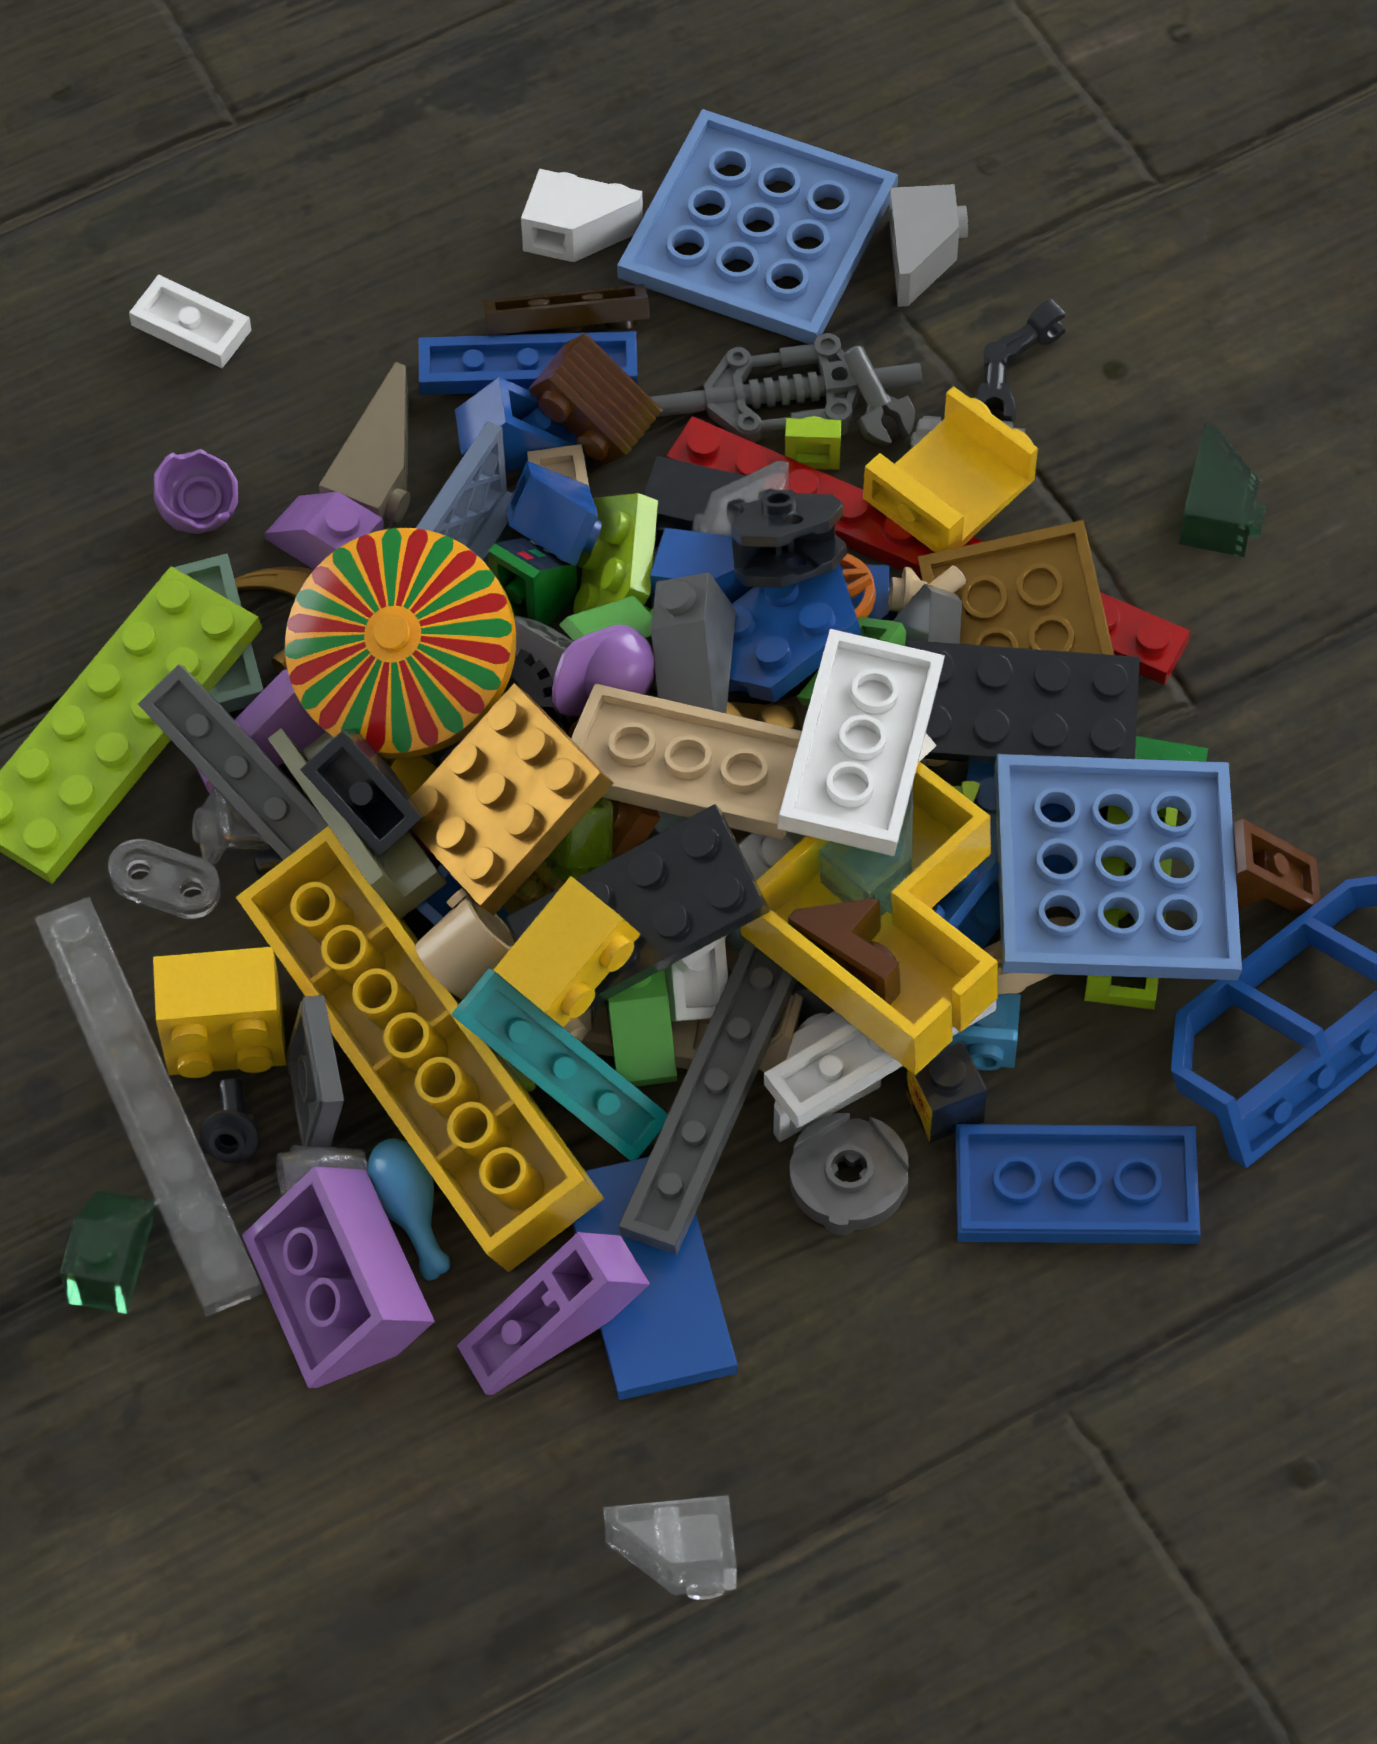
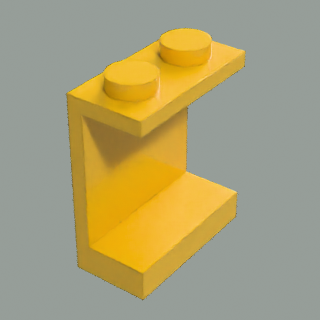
(953, 475)

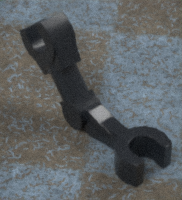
(1041, 327)

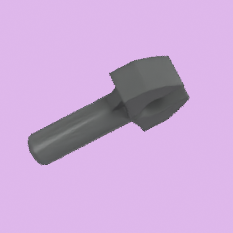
(877, 401)

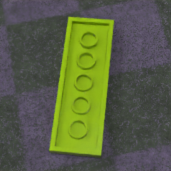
(98, 735)

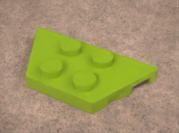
(622, 554)

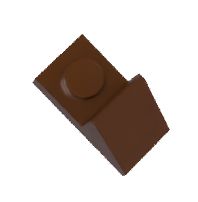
(1273, 870)
(846, 936)

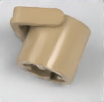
(464, 944)

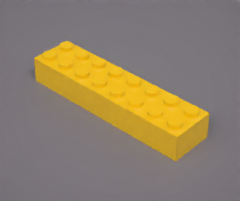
(428, 1070)

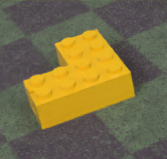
(942, 971)

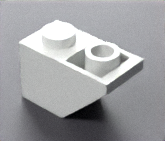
(577, 215)

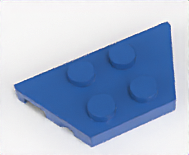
(785, 632)

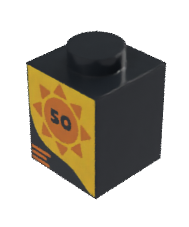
(947, 1093)

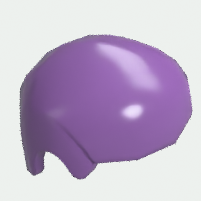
(195, 492)

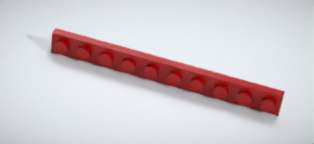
(877, 536)

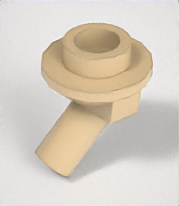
(905, 588)

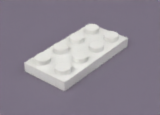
(861, 742)

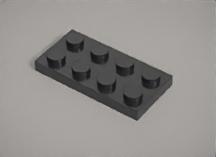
(1031, 703)
(674, 891)

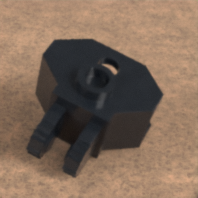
(782, 534)

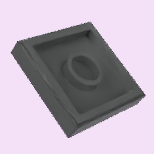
(314, 1074)

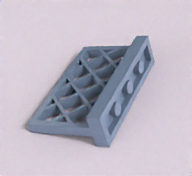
(474, 497)

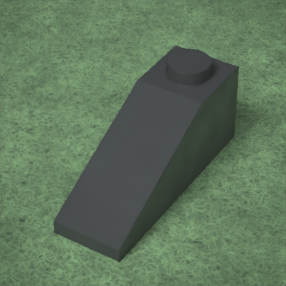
(693, 641)

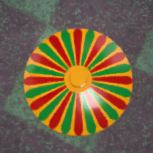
(401, 641)

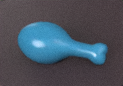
(407, 1199)

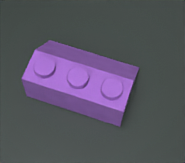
(337, 1275)

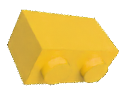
(568, 952)

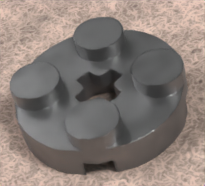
(845, 1204)

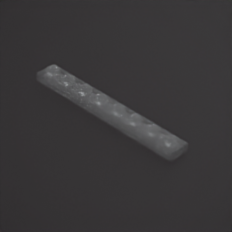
(148, 1107)

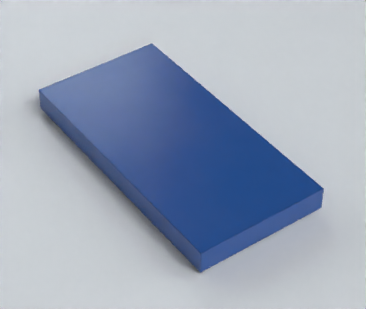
(1077, 1184)
(676, 1324)

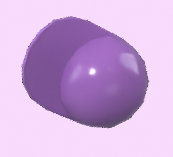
(607, 657)

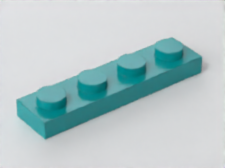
(560, 1065)

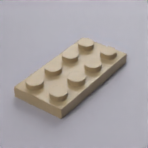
(688, 758)

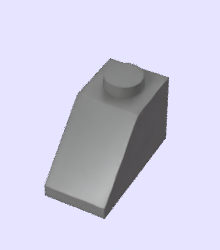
(923, 236)

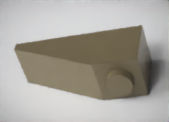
(375, 456)

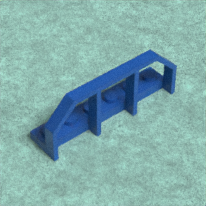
(1316, 1072)

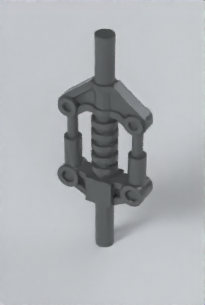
(727, 397)

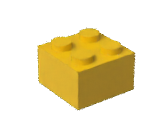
(219, 1011)

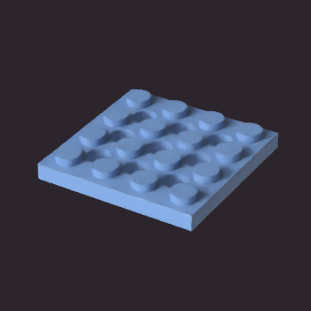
(751, 294)
(1091, 943)

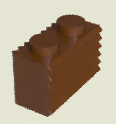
(594, 400)

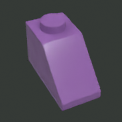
(320, 525)

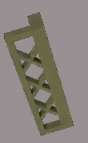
(402, 874)

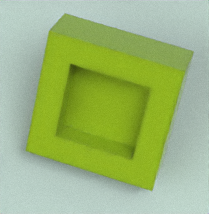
(814, 442)

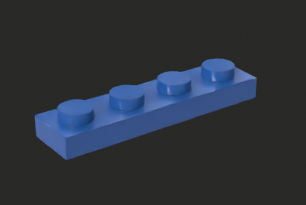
(474, 362)

